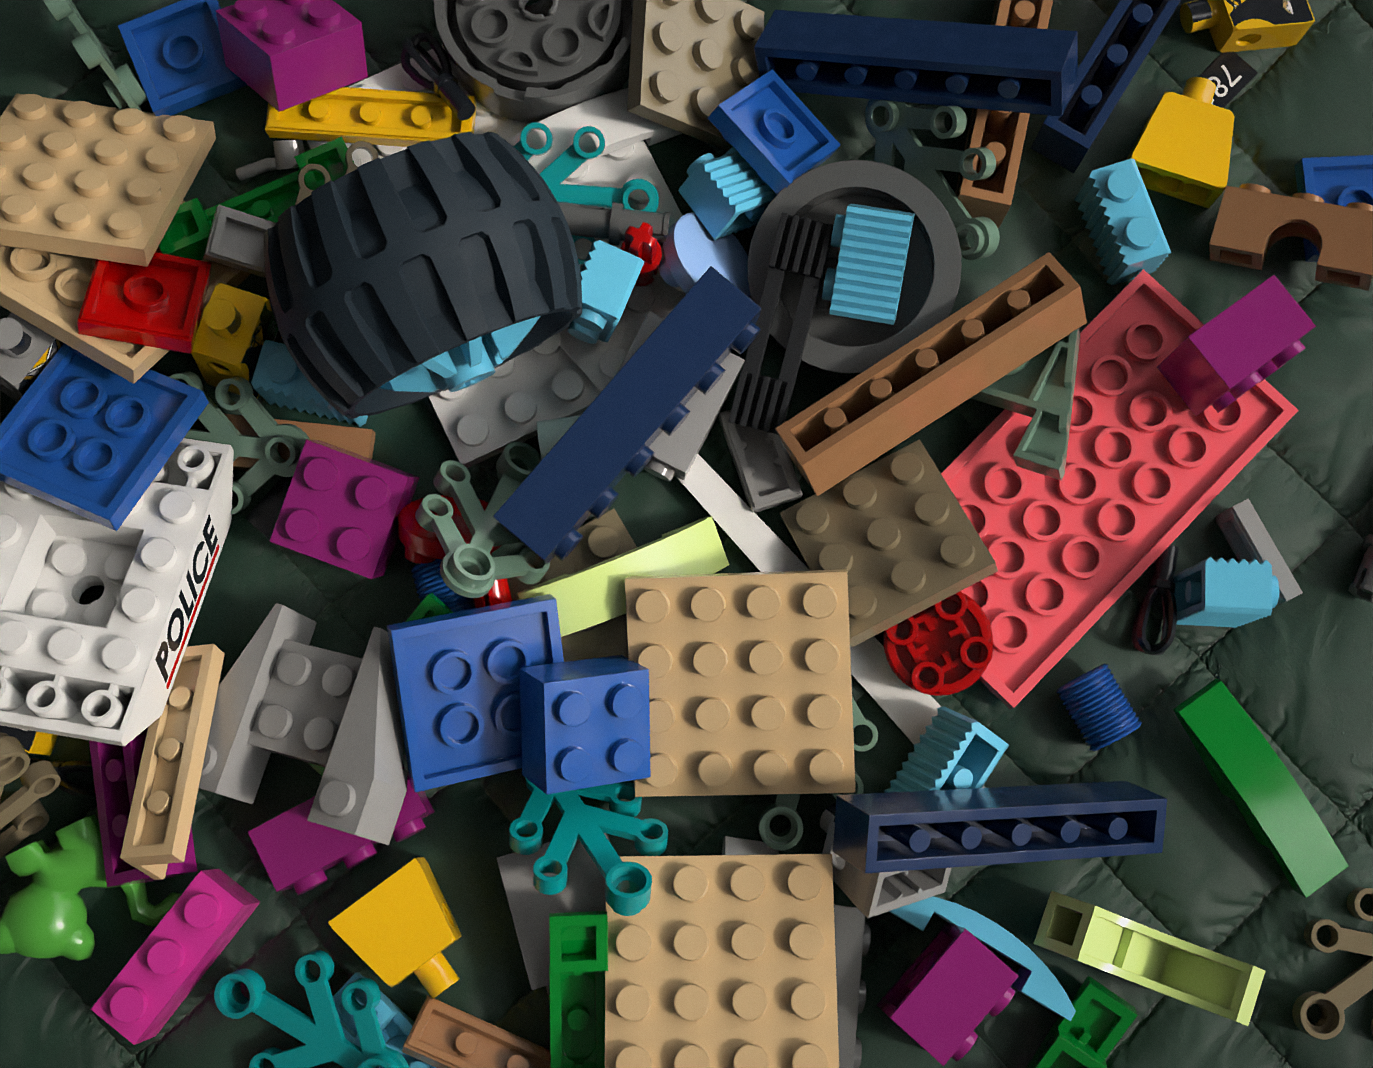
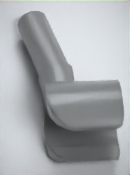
(284, 159)

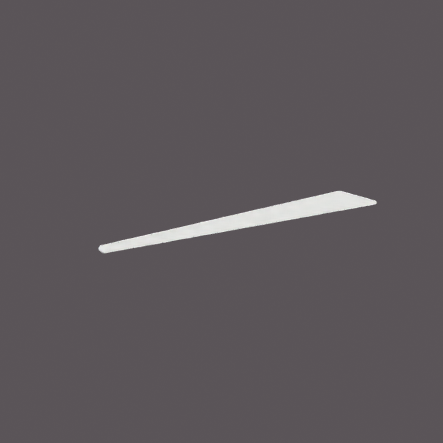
(869, 666)

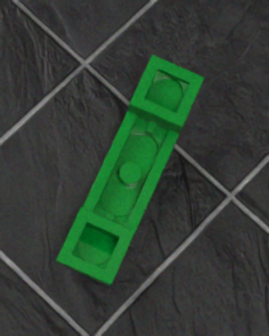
(192, 224)
(577, 988)

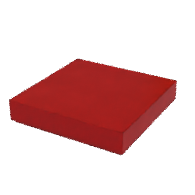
(148, 303)

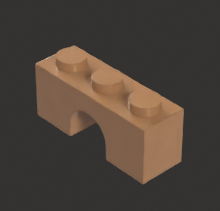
(1256, 219)

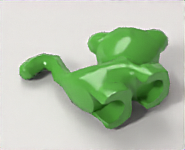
(49, 913)

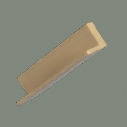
(173, 766)

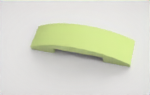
(599, 590)

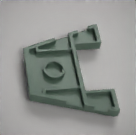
(1045, 392)

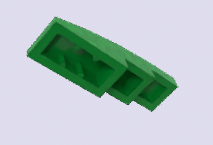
(1261, 787)
(1091, 1034)

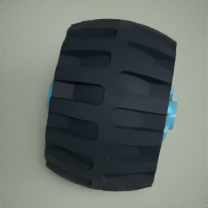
(421, 273)

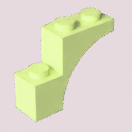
(1149, 958)

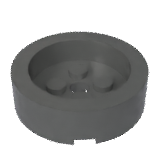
(536, 63)
(931, 274)

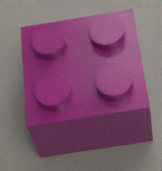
(292, 48)
(1237, 348)
(343, 509)
(949, 993)

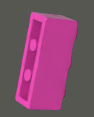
(175, 956)

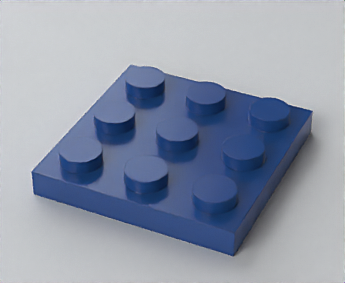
(94, 436)
(463, 686)

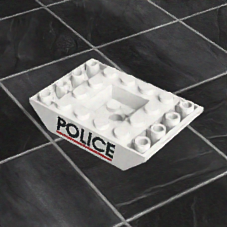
(112, 662)

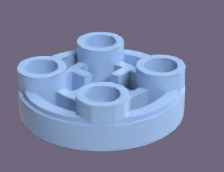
(692, 250)

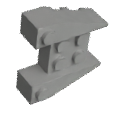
(314, 710)

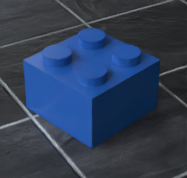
(585, 723)

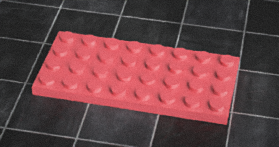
(1128, 489)

